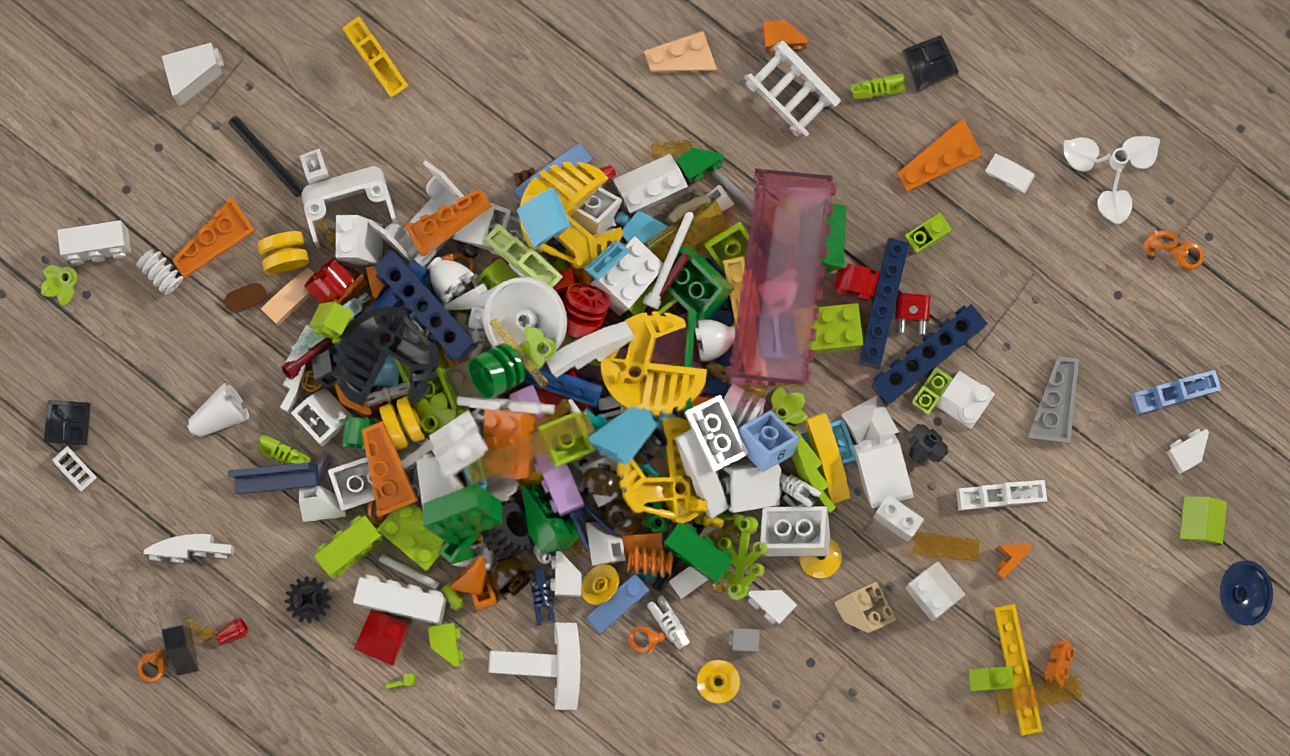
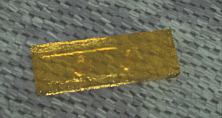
(946, 546)

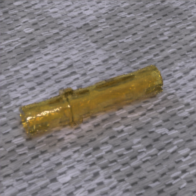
(716, 369)

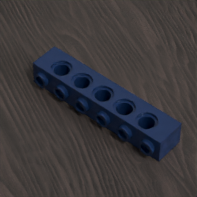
(883, 303)
(974, 324)
(463, 343)

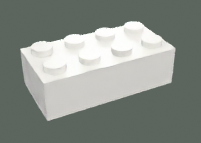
(400, 601)

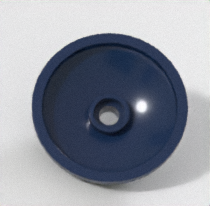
(1246, 593)

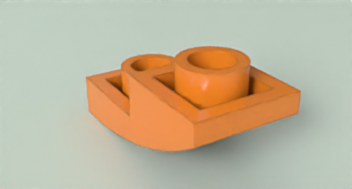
(650, 540)

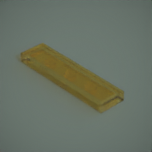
(1037, 695)

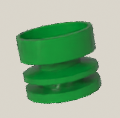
(496, 370)

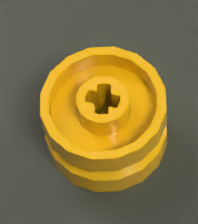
(283, 252)
(405, 422)

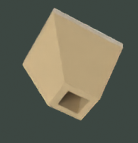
(866, 608)

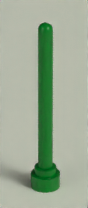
(688, 352)

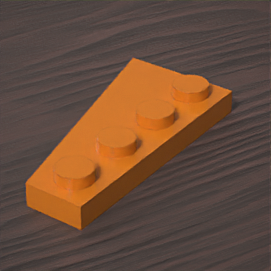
(943, 156)
(438, 227)
(388, 476)

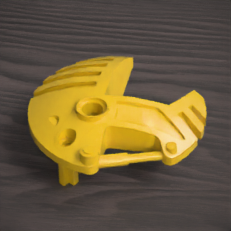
(573, 187)
(658, 385)
(640, 490)

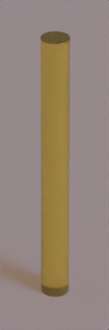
(524, 358)

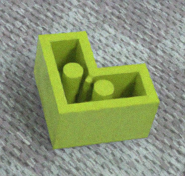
(331, 321)

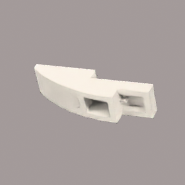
(180, 548)

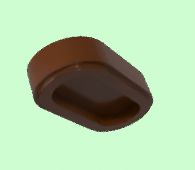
(245, 297)

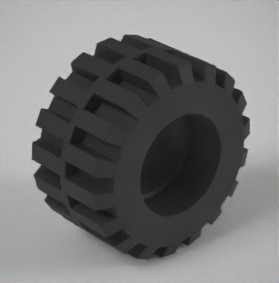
(512, 535)

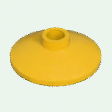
(822, 568)
(600, 584)
(728, 675)

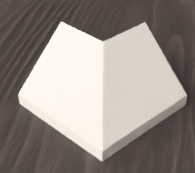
(869, 421)

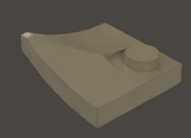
(691, 201)
(461, 381)

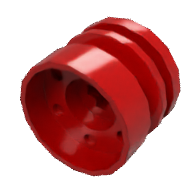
(585, 309)

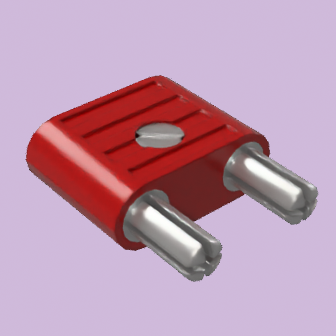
(913, 308)

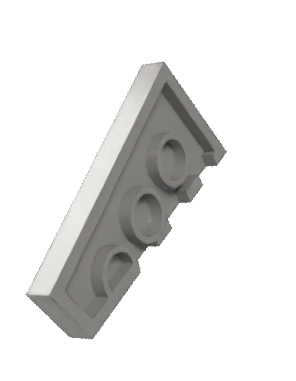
(1056, 409)

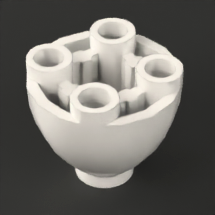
(449, 278)
(714, 338)

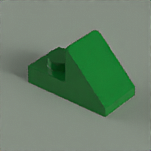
(459, 550)

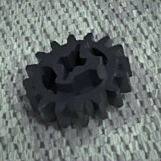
(315, 592)

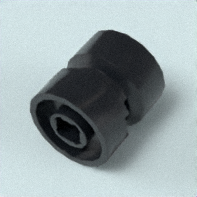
(651, 447)

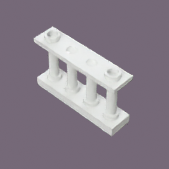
(797, 69)

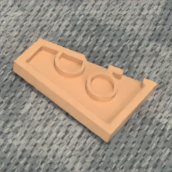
(684, 54)

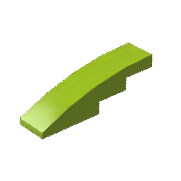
(806, 465)

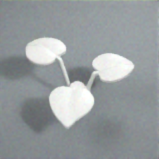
(1141, 152)

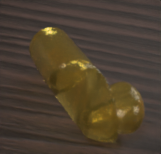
(728, 531)

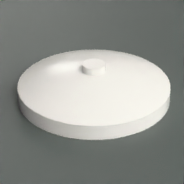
(525, 304)

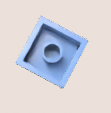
(768, 440)

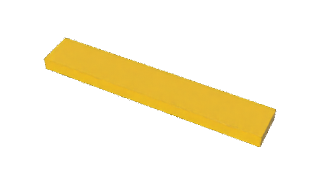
(1015, 656)

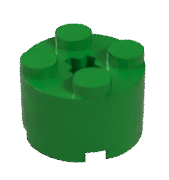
(353, 432)

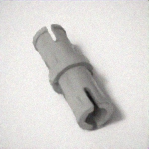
(388, 394)

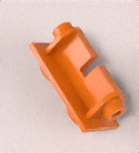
(1062, 654)

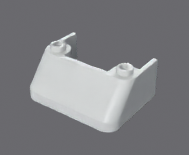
(365, 180)
(442, 193)

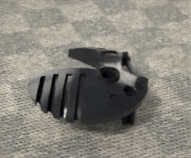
(364, 354)

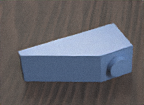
(623, 600)

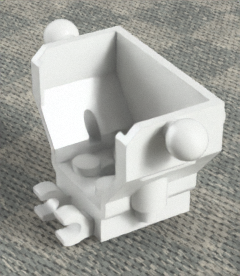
(462, 444)

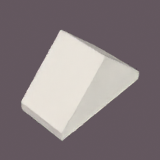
(314, 166)

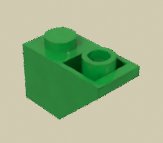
(698, 162)

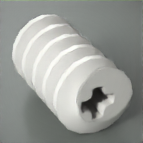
(159, 272)

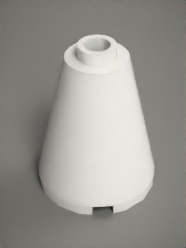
(218, 412)

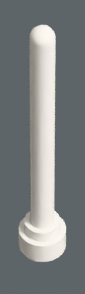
(653, 297)

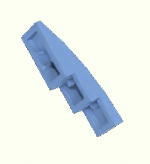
(575, 154)
(1176, 392)

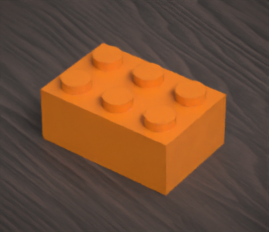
(504, 428)

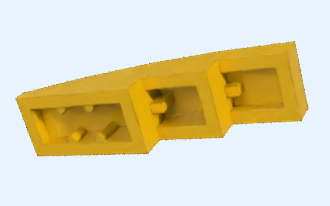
(374, 56)
(825, 447)

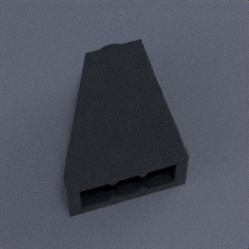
(180, 649)

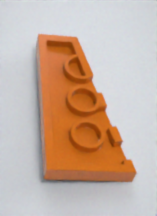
(220, 234)

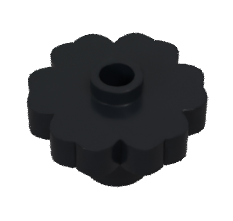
(926, 445)

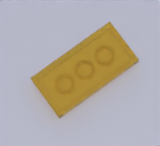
(705, 225)

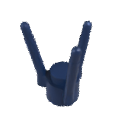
(579, 516)

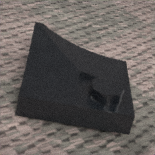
(930, 62)
(67, 422)

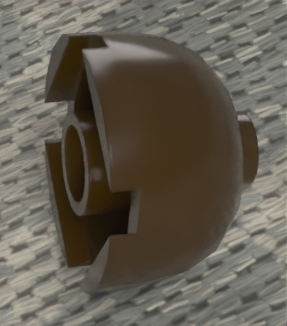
(601, 481)
(622, 517)
(509, 577)

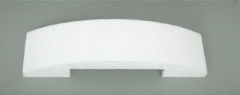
(567, 666)

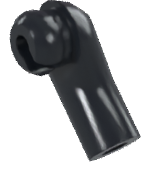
(467, 249)

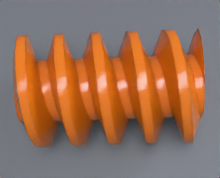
(650, 561)

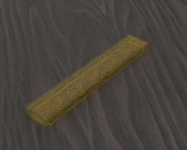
(529, 447)

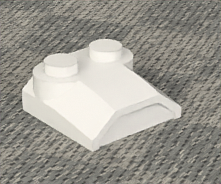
(965, 399)

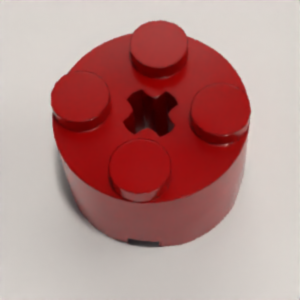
(856, 280)
(329, 282)

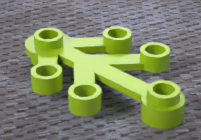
(742, 560)

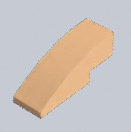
(288, 298)

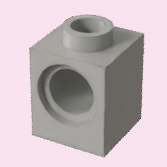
(744, 640)

